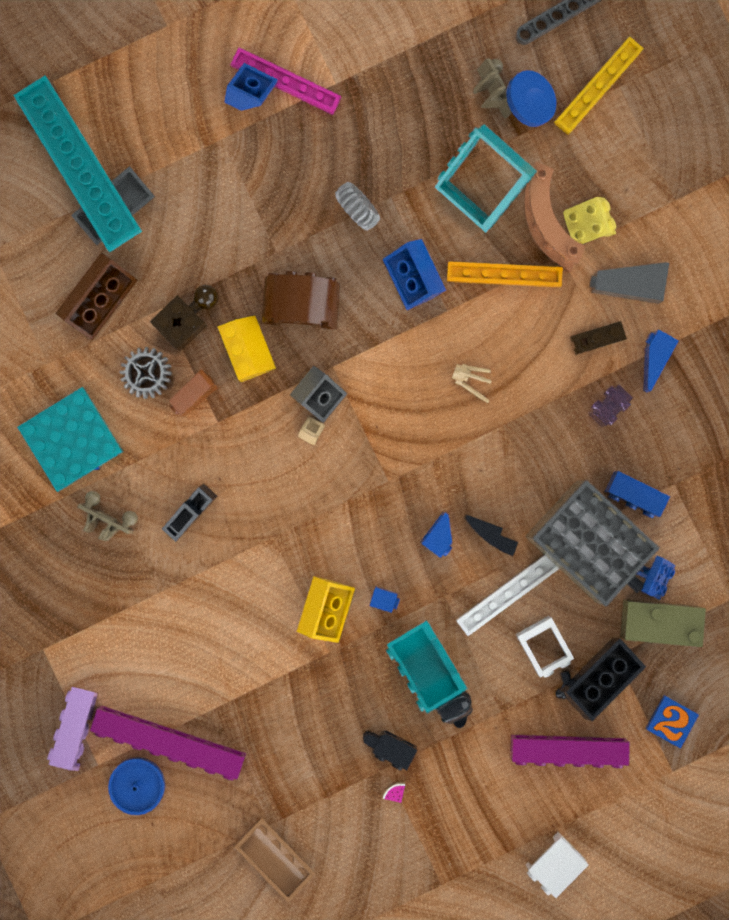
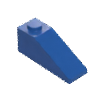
(656, 356)

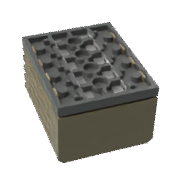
(593, 543)

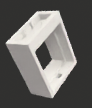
(534, 630)

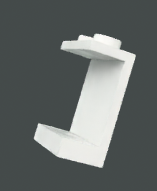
(557, 866)

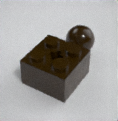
(165, 321)

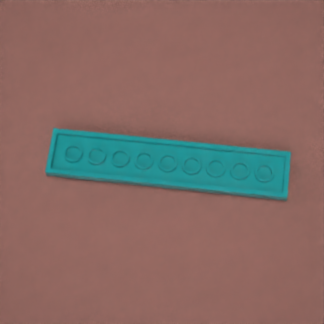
(77, 163)

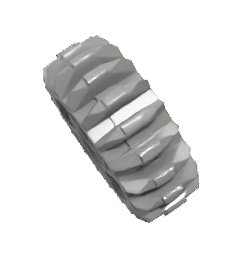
(357, 206)
(140, 379)

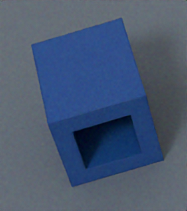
(384, 599)

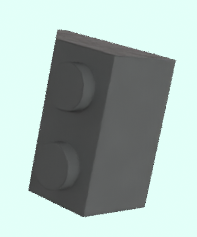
(318, 394)

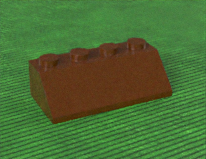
(96, 296)

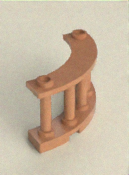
(543, 224)

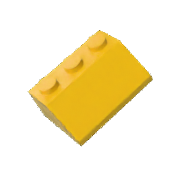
(246, 348)
(325, 610)

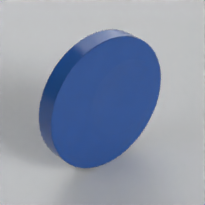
(531, 98)
(136, 786)

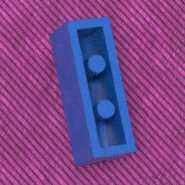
(636, 495)

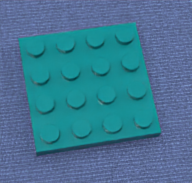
(70, 439)

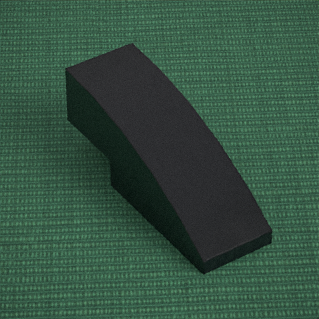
(189, 512)
(492, 535)

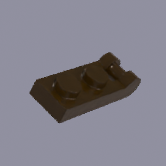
(599, 337)

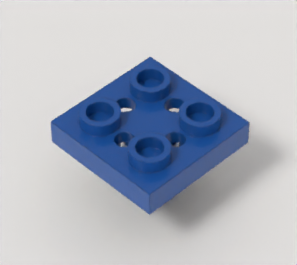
(657, 577)

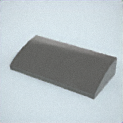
(131, 190)

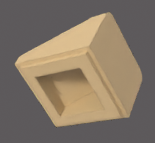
(311, 430)

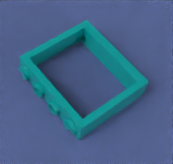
(461, 201)

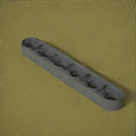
(550, 22)

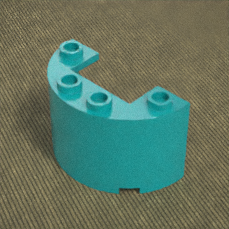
(426, 667)

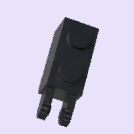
(391, 748)

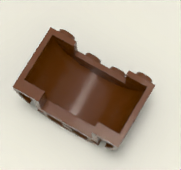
(300, 300)

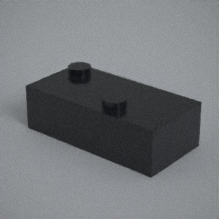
(602, 679)

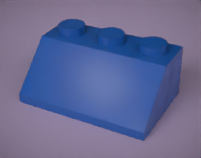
(414, 274)

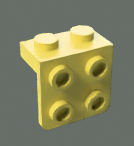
(590, 220)

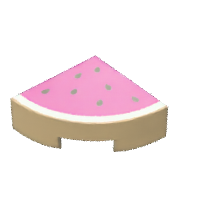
(394, 792)

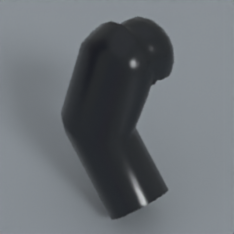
(566, 677)

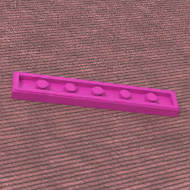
(290, 82)

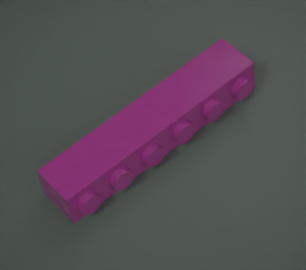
(569, 750)

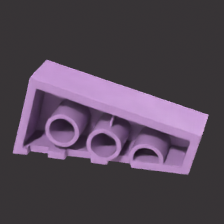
(72, 729)

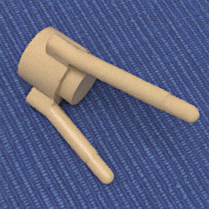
(462, 374)

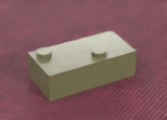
(662, 623)

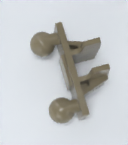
(492, 81)
(94, 516)

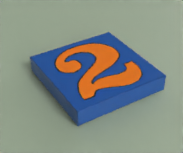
(672, 721)

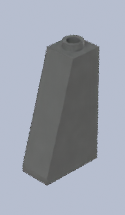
(636, 282)

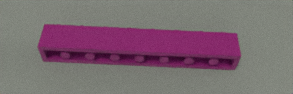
(167, 742)

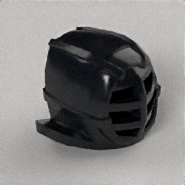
(456, 710)

